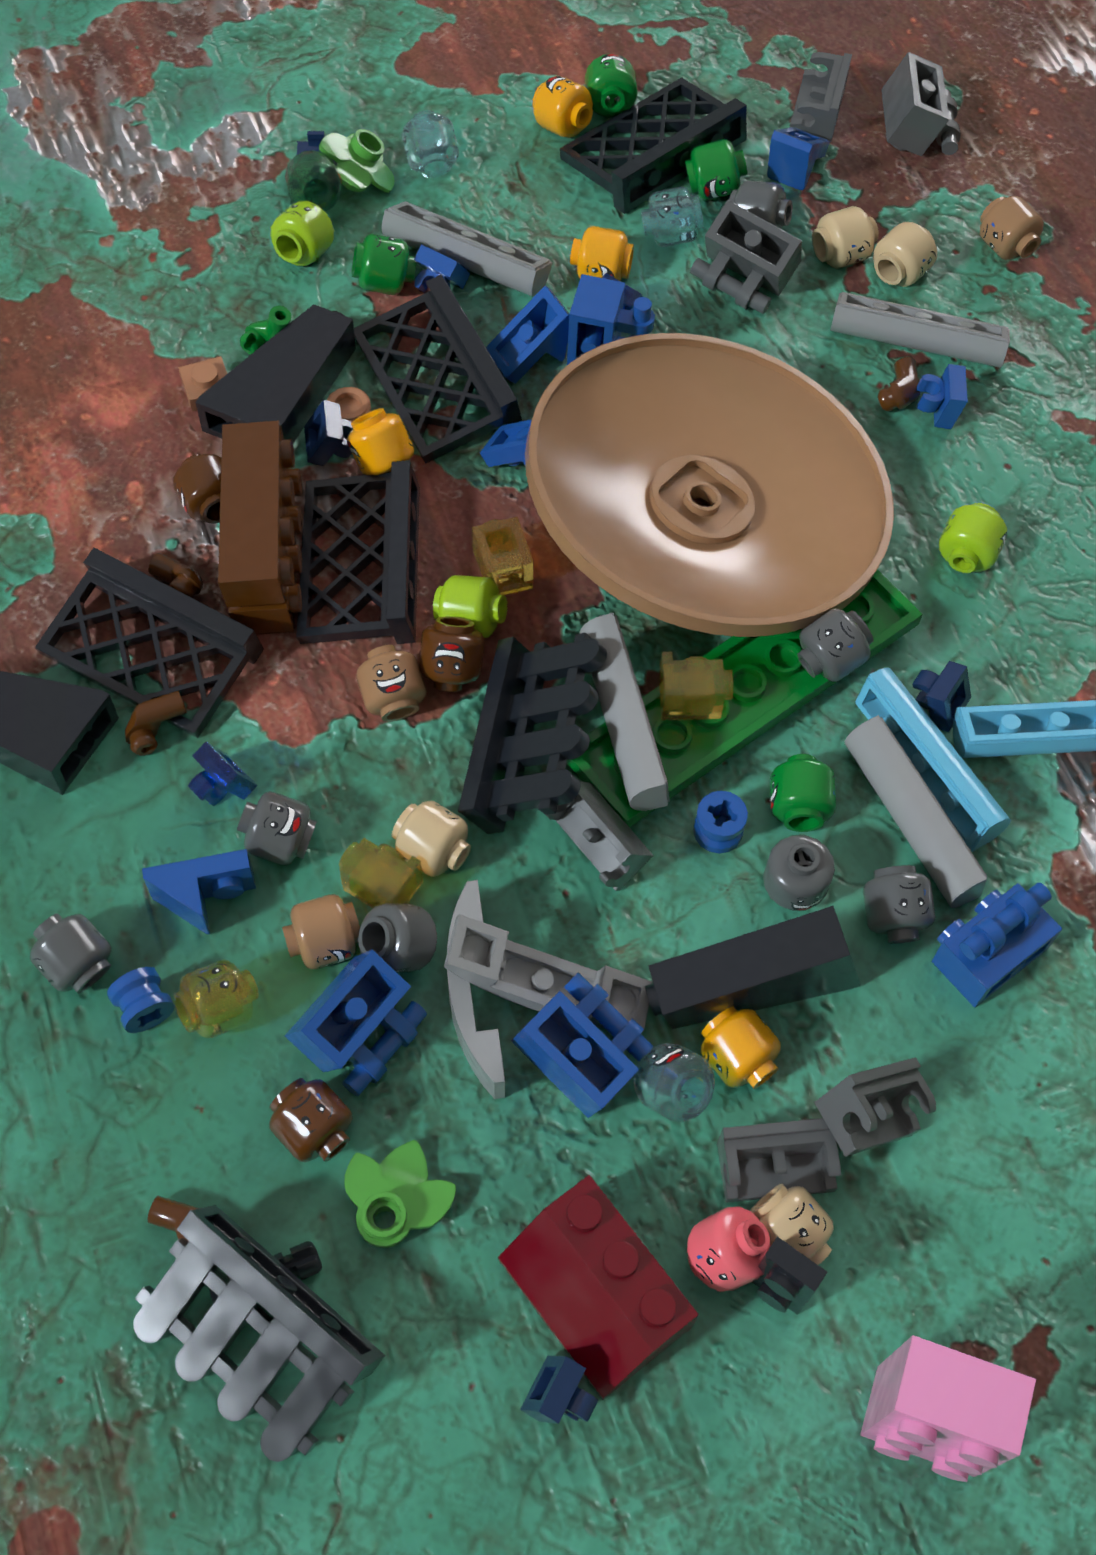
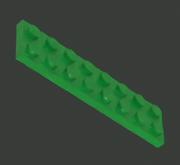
(766, 690)

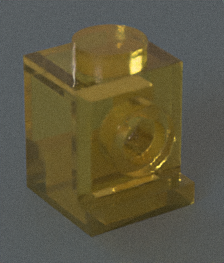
(503, 554)
(693, 688)
(379, 874)

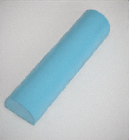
(1025, 729)
(947, 775)

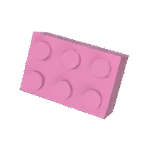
(947, 1409)

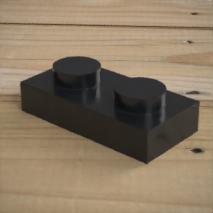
(787, 1277)

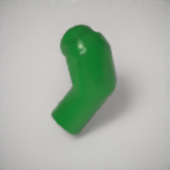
(262, 331)

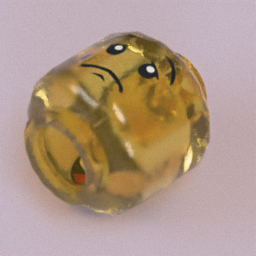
(215, 999)

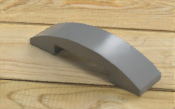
(532, 977)
(480, 1047)

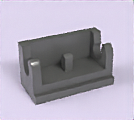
(821, 95)
(602, 836)
(874, 1106)
(777, 1153)

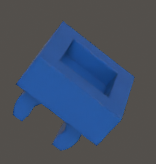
(437, 264)
(946, 395)

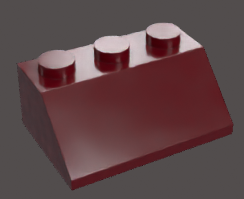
(597, 1286)

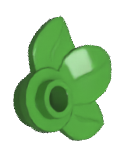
(359, 160)
(398, 1187)

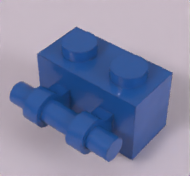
(600, 318)
(996, 942)
(347, 1015)
(576, 1053)

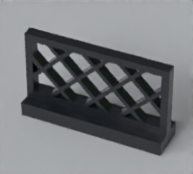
(665, 157)
(472, 360)
(398, 560)
(160, 603)

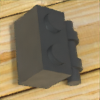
(919, 108)
(751, 249)

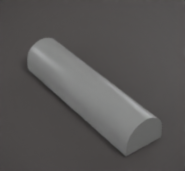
(469, 247)
(921, 329)
(627, 718)
(916, 812)

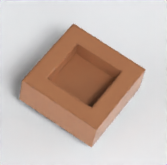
(200, 377)

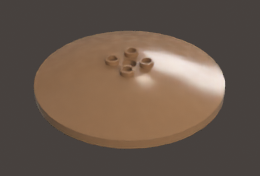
(683, 417)

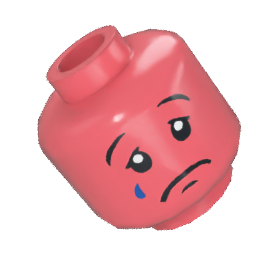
(726, 1250)

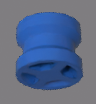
(717, 834)
(140, 999)

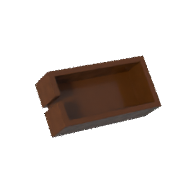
(259, 527)

